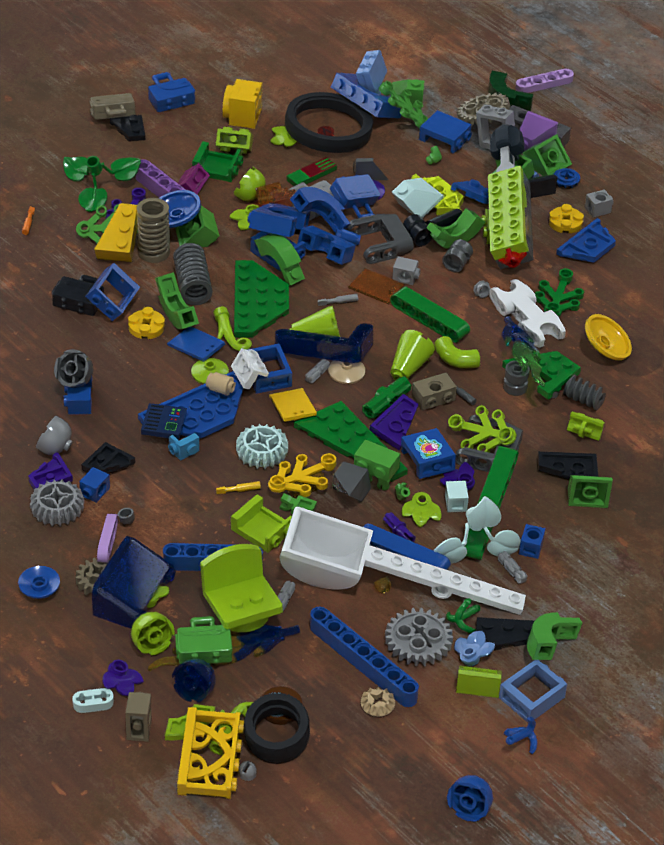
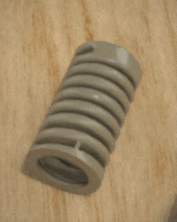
(153, 230)

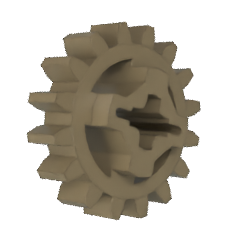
(88, 574)

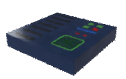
(163, 421)

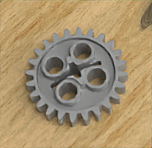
(418, 636)

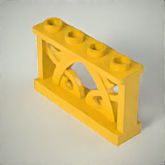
(194, 729)

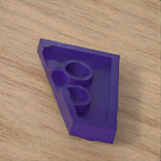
(395, 421)

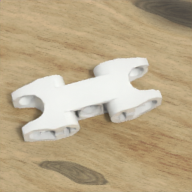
(531, 319)

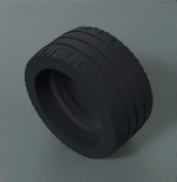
(272, 705)

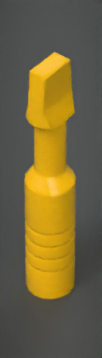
(239, 487)

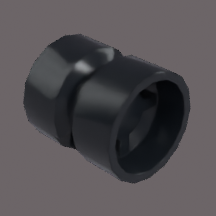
(418, 230)

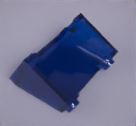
(129, 582)

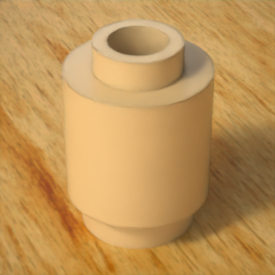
(220, 383)

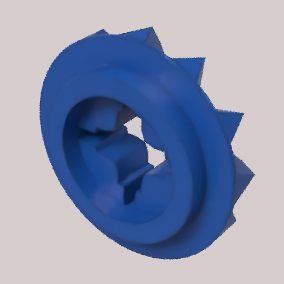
(572, 175)

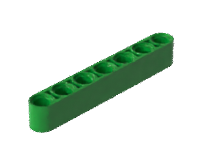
(495, 490)

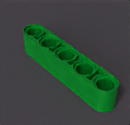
(430, 314)

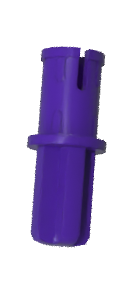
(398, 527)

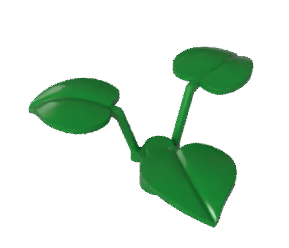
(78, 167)

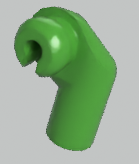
(435, 156)
(402, 491)

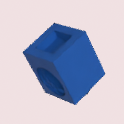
(95, 484)
(532, 541)

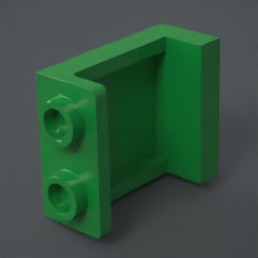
(218, 165)

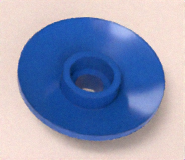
(39, 582)

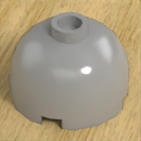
(55, 437)

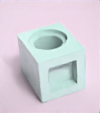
(456, 496)

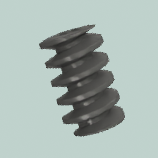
(584, 393)

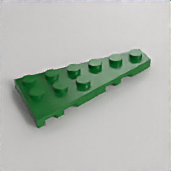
(341, 432)

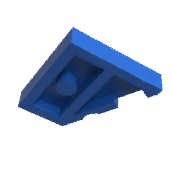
(473, 190)

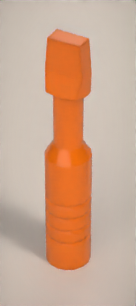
(27, 224)

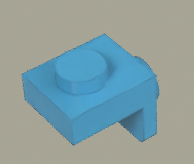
(184, 447)

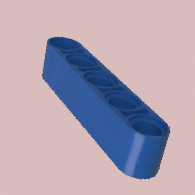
(401, 546)
(188, 556)

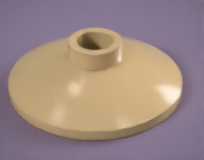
(346, 372)

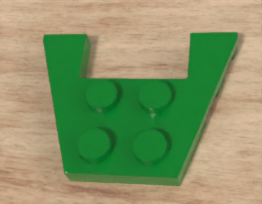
(555, 370)

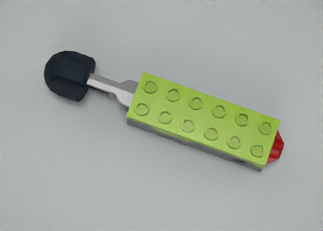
(509, 201)

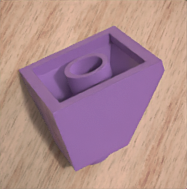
(537, 129)

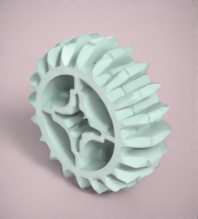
(262, 446)

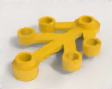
(280, 483)

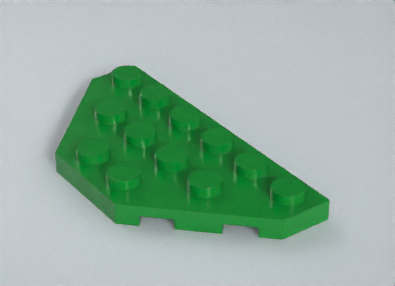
(258, 298)

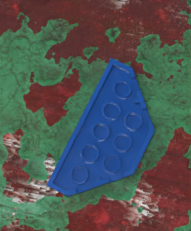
(206, 409)

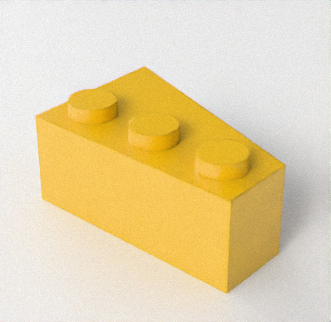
(119, 236)

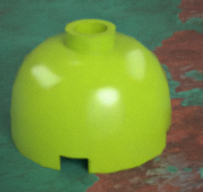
(248, 185)
(152, 632)

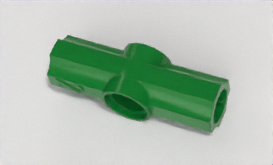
(386, 397)

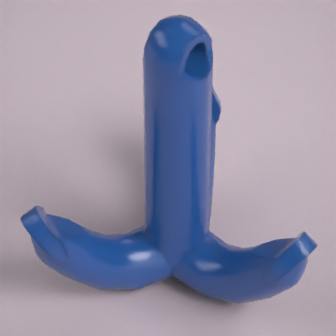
(519, 733)

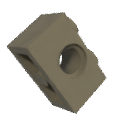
(434, 391)
(138, 716)

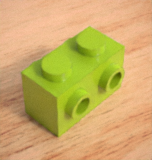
(234, 140)

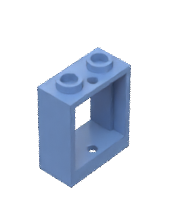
(520, 703)

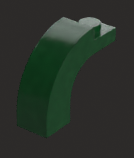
(498, 85)

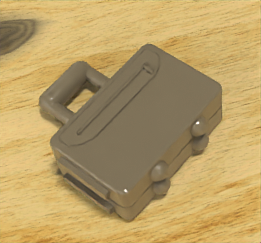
(112, 106)

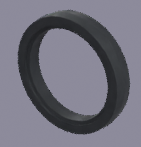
(326, 143)

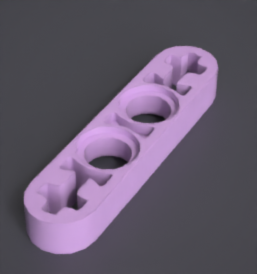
(560, 77)
(107, 538)

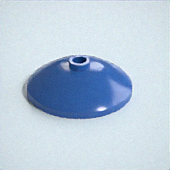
(182, 206)

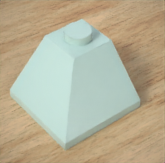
(417, 196)

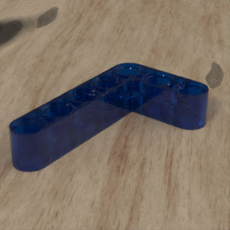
(327, 346)

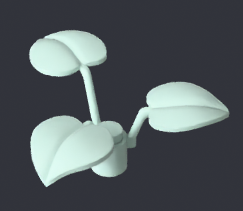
(481, 516)

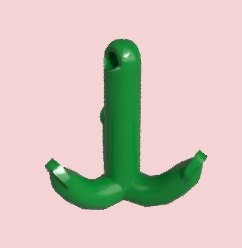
(463, 613)

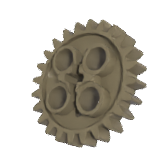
(468, 111)

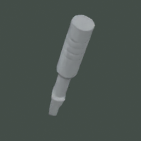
(339, 299)

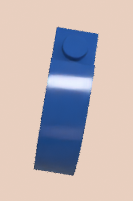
(322, 203)

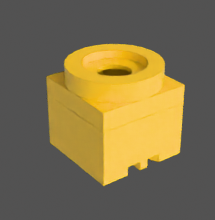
(243, 103)

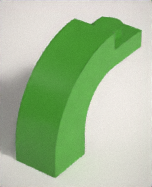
(463, 228)
(284, 254)
(173, 304)
(547, 628)

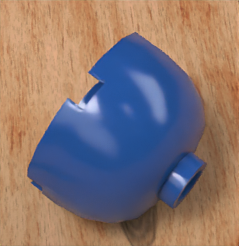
(470, 797)

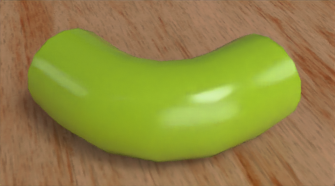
(454, 356)

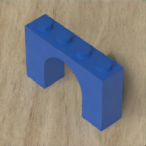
(376, 104)
(278, 219)

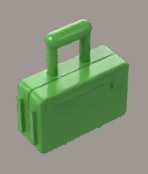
(204, 642)

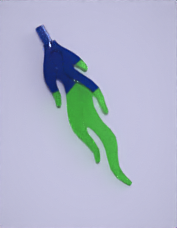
(523, 348)

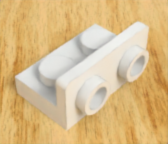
(248, 366)

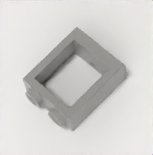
(494, 113)

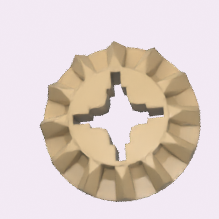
(380, 708)

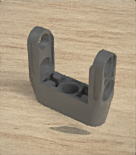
(393, 231)
(473, 454)

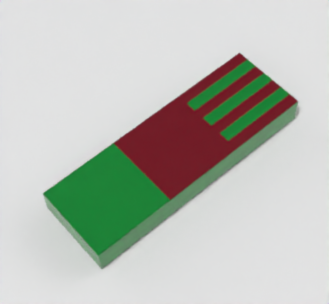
(312, 172)

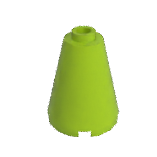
(320, 322)
(411, 354)

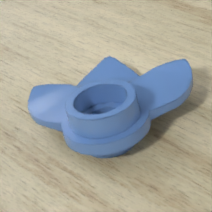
(473, 648)

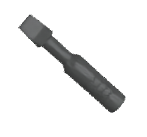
(466, 396)

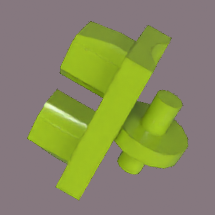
(585, 426)

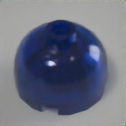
(194, 679)

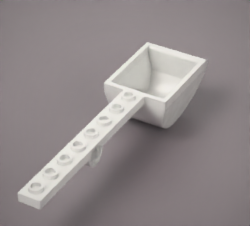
(333, 555)

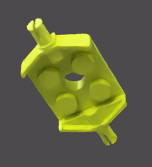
(451, 199)

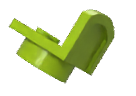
(237, 588)

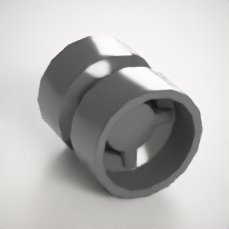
(457, 255)
(515, 379)

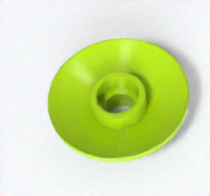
(201, 369)

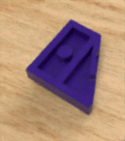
(49, 471)

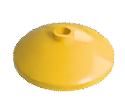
(608, 337)

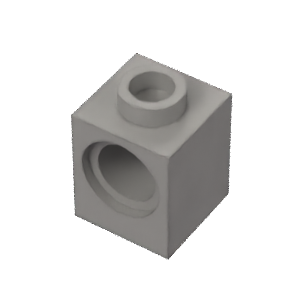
(598, 203)
(406, 270)

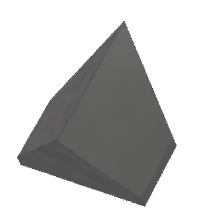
(367, 166)
(353, 479)

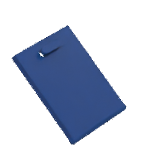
(196, 343)

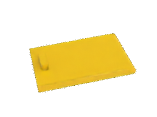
(293, 404)

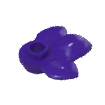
(464, 473)
(121, 677)

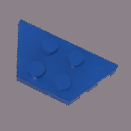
(588, 244)

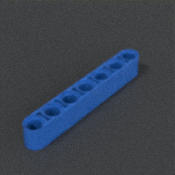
(364, 656)

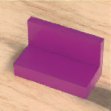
(194, 178)

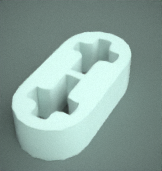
(93, 700)

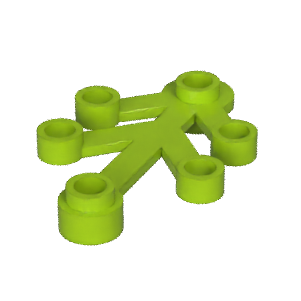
(484, 431)

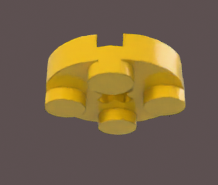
(566, 219)
(138, 325)

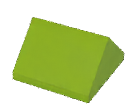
(479, 681)

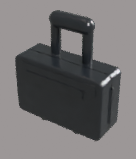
(71, 294)

